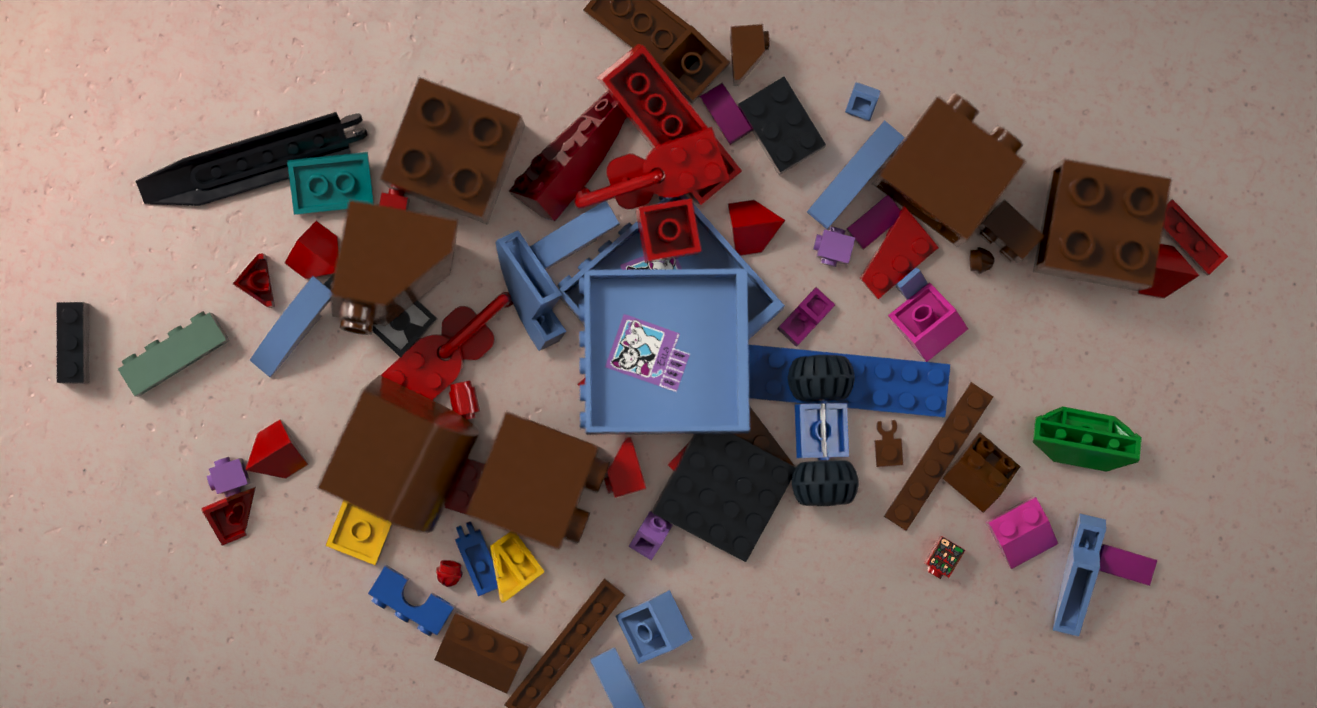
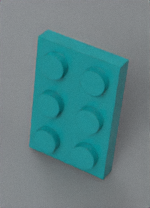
(329, 182)

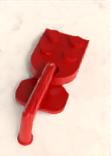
(688, 166)
(462, 337)

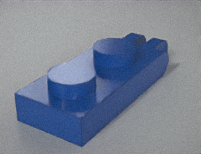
(477, 559)

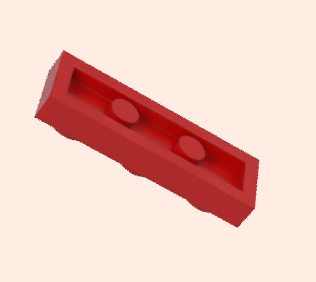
(1192, 238)

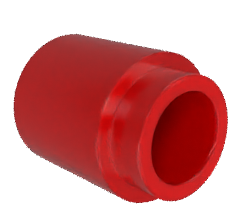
(464, 399)

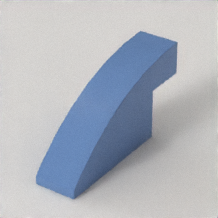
(855, 174)
(575, 235)
(530, 290)
(292, 326)
(1079, 574)
(616, 680)

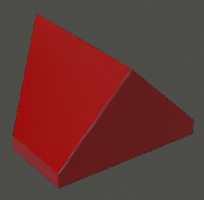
(752, 226)
(314, 252)
(1170, 273)
(256, 281)
(275, 453)
(230, 516)

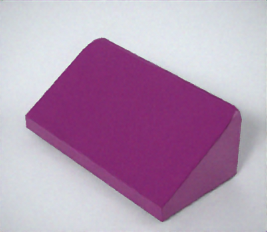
(874, 222)

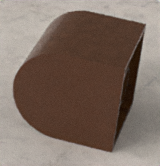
(399, 456)

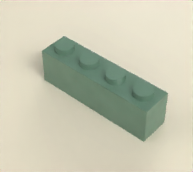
(172, 354)

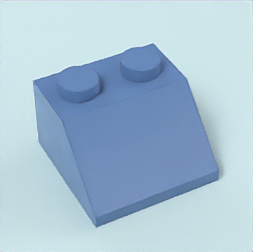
(654, 627)

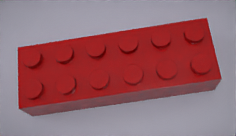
(657, 107)

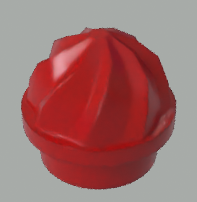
(449, 572)

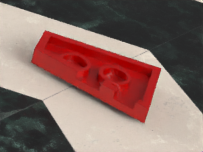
(898, 255)

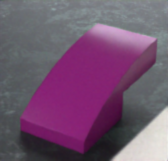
(726, 113)
(806, 316)
(1126, 564)

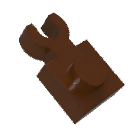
(888, 450)

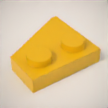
(513, 565)

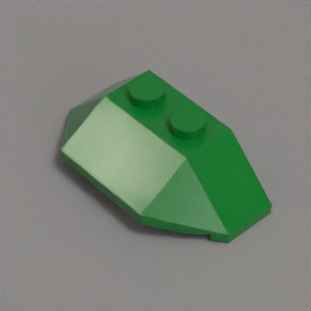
(1086, 439)

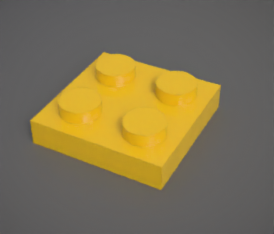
(358, 533)

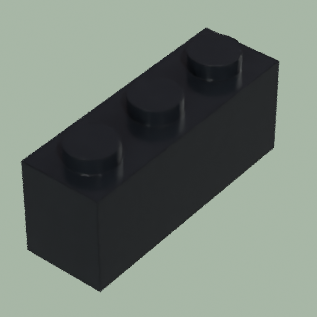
(72, 342)

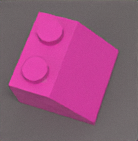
(928, 322)
(1022, 532)

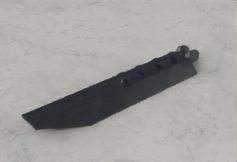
(248, 162)

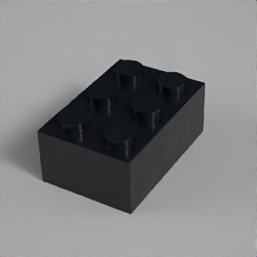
(781, 125)

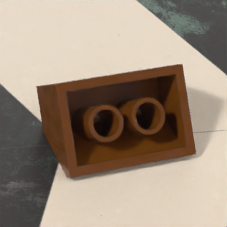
(481, 652)

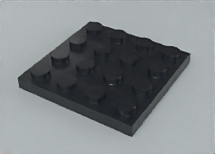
(724, 491)

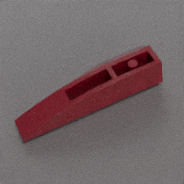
(569, 160)

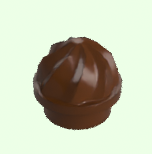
(981, 260)

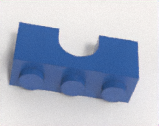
(389, 591)

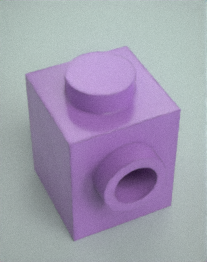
(834, 246)
(228, 476)
(654, 531)

